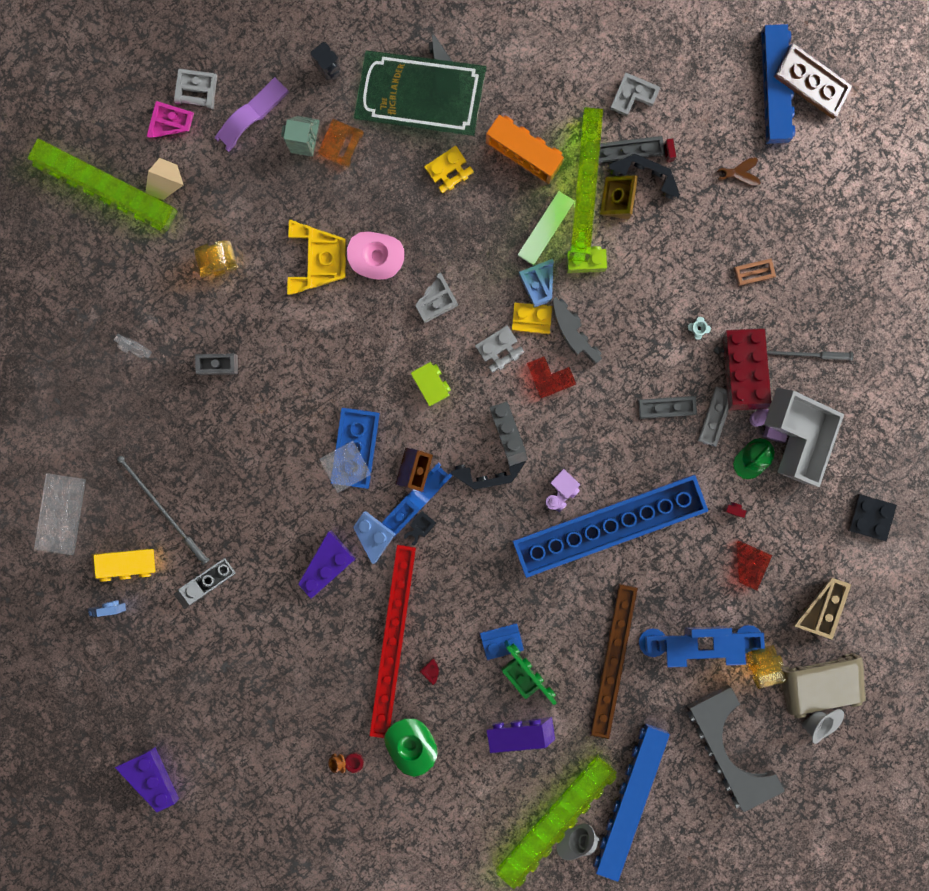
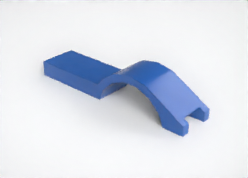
(416, 500)

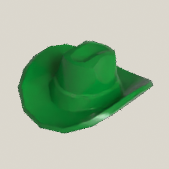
(411, 747)

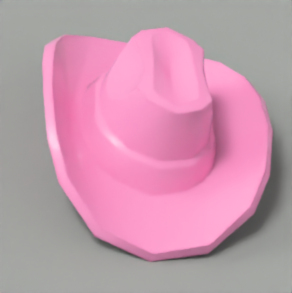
(375, 255)

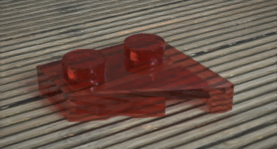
(751, 564)

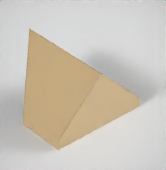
(163, 179)

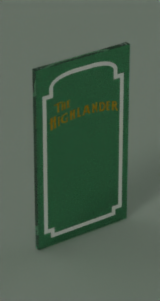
(420, 92)

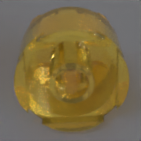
(215, 259)
(765, 667)

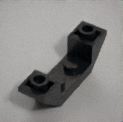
(668, 185)
(464, 475)

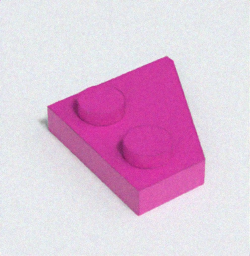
(169, 120)

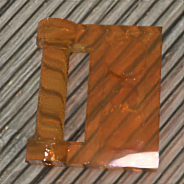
(335, 140)

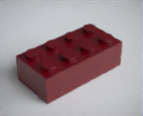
(747, 369)

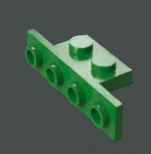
(522, 677)

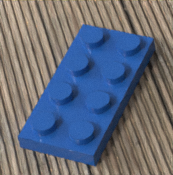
(362, 429)

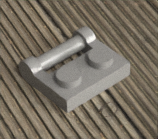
(195, 82)

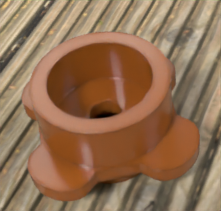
(337, 763)

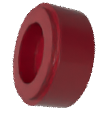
(354, 762)

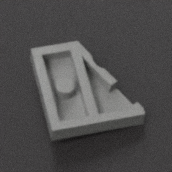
(436, 300)

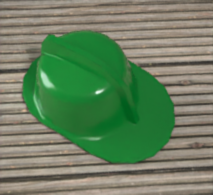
(754, 458)

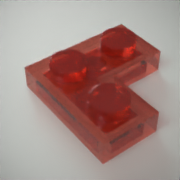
(547, 382)

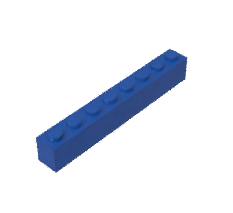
(631, 802)

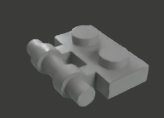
(496, 344)

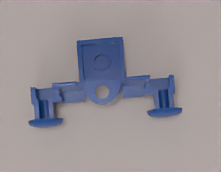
(683, 647)

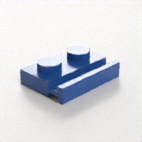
(494, 640)

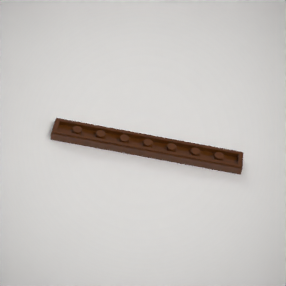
(613, 661)

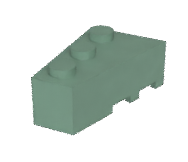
(301, 135)

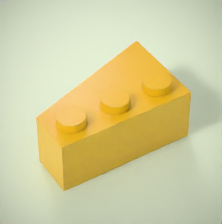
(123, 564)

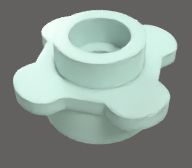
(699, 323)

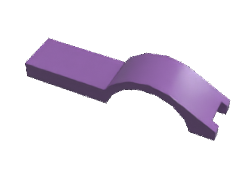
(251, 112)

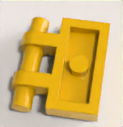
(446, 164)

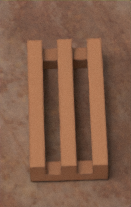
(739, 276)

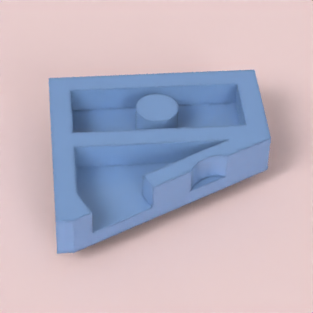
(373, 536)

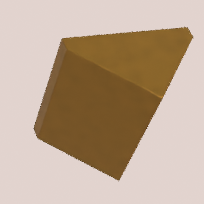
(619, 196)

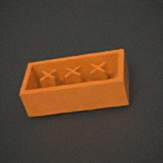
(524, 149)

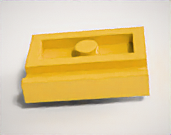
(532, 319)

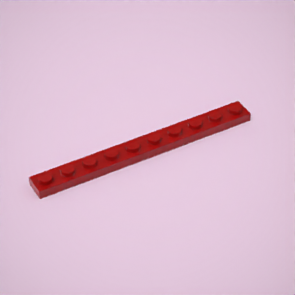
(392, 640)

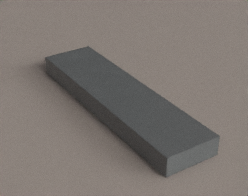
(643, 147)

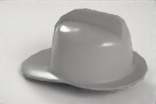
(823, 724)
(578, 842)

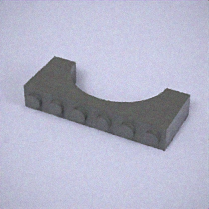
(747, 788)

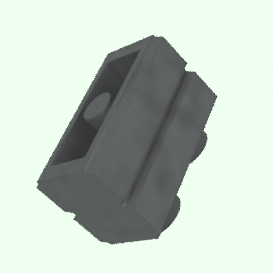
(216, 364)

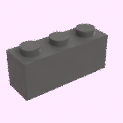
(508, 433)

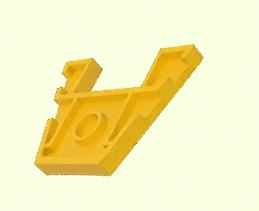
(325, 258)

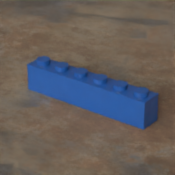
(777, 96)

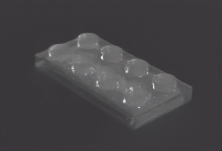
(60, 514)

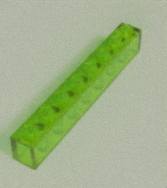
(102, 184)
(586, 184)
(556, 821)

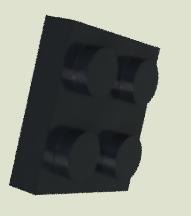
(872, 517)

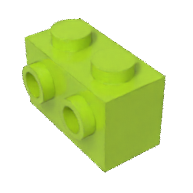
(596, 263)

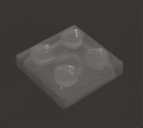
(345, 466)

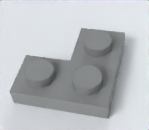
(633, 89)

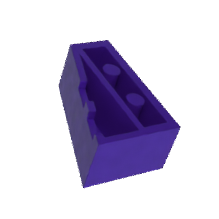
(326, 565)
(521, 735)
(149, 779)

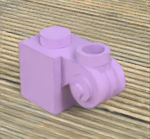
(758, 418)
(566, 487)

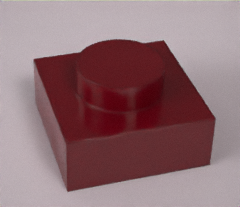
(735, 509)

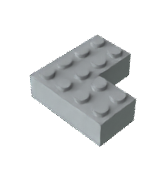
(811, 434)

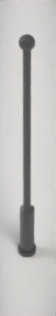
(823, 355)
(187, 540)

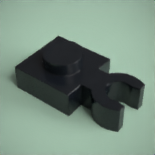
(421, 526)

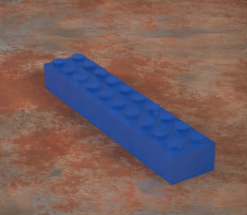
(610, 525)

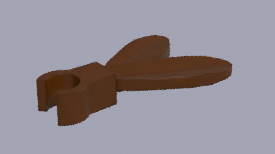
(740, 172)

